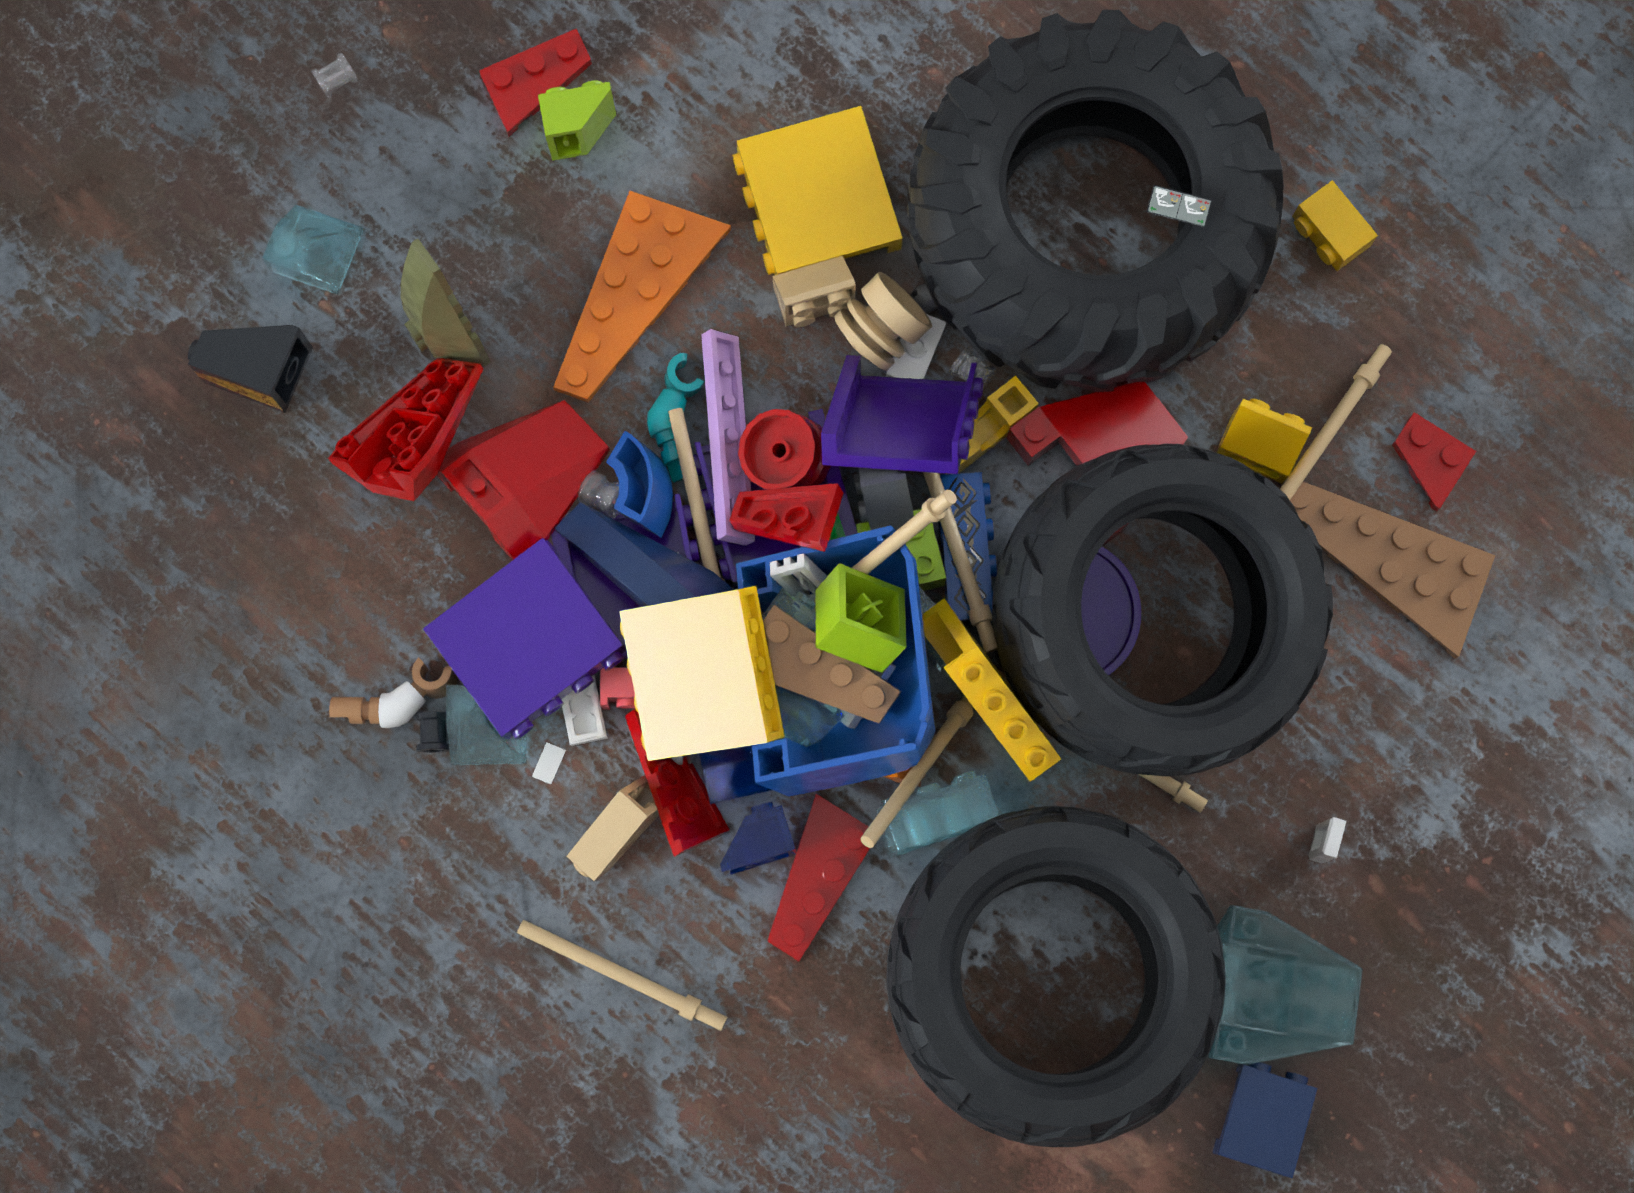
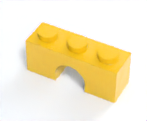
(996, 416)

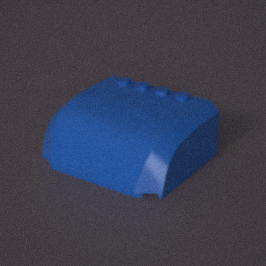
(871, 748)

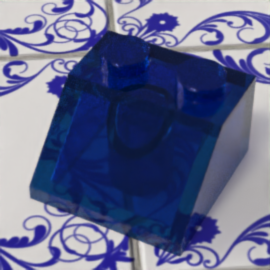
(759, 840)

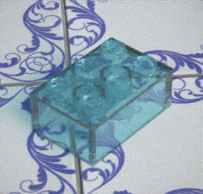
(939, 814)

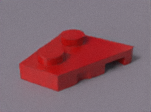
(1432, 457)

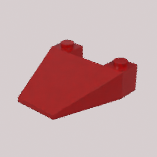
(1096, 426)

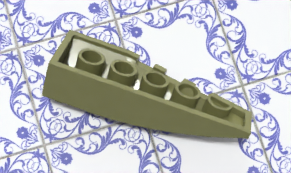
(434, 312)

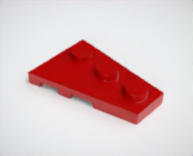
(522, 77)
(790, 514)

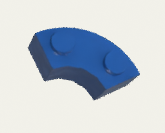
(643, 485)

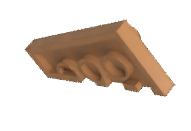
(821, 675)

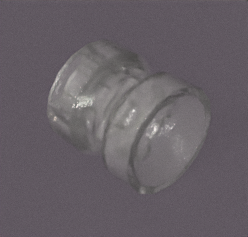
(599, 493)

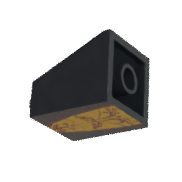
(252, 362)

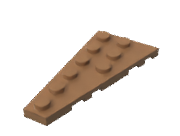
(1405, 565)

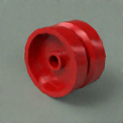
(782, 450)

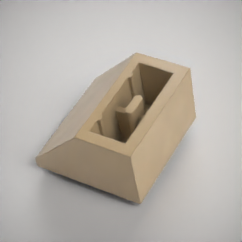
(814, 291)

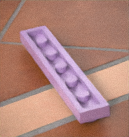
(726, 427)

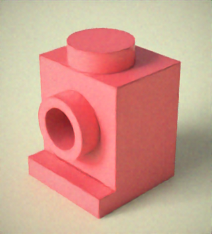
(617, 687)

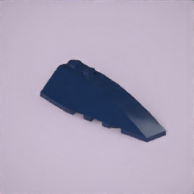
(635, 562)

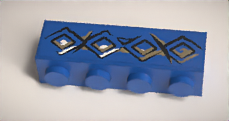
(975, 533)

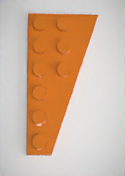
(639, 277)

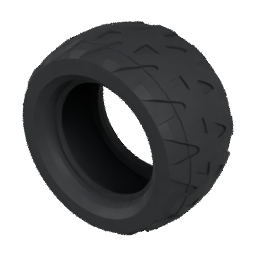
(1275, 588)
(1180, 973)

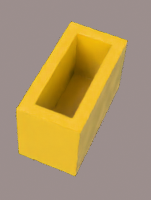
(1333, 226)

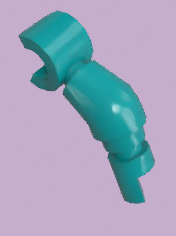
(658, 416)

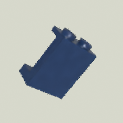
(1266, 1119)

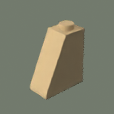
(615, 830)

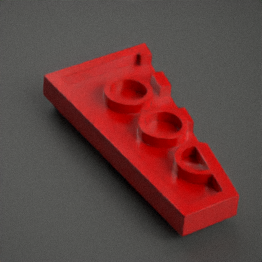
(679, 797)
(820, 873)

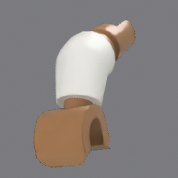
(397, 706)

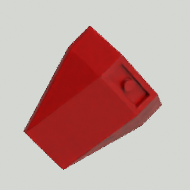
(409, 435)
(524, 473)

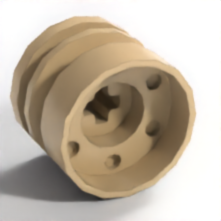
(876, 327)

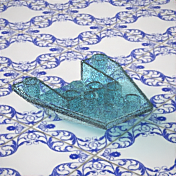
(1281, 991)

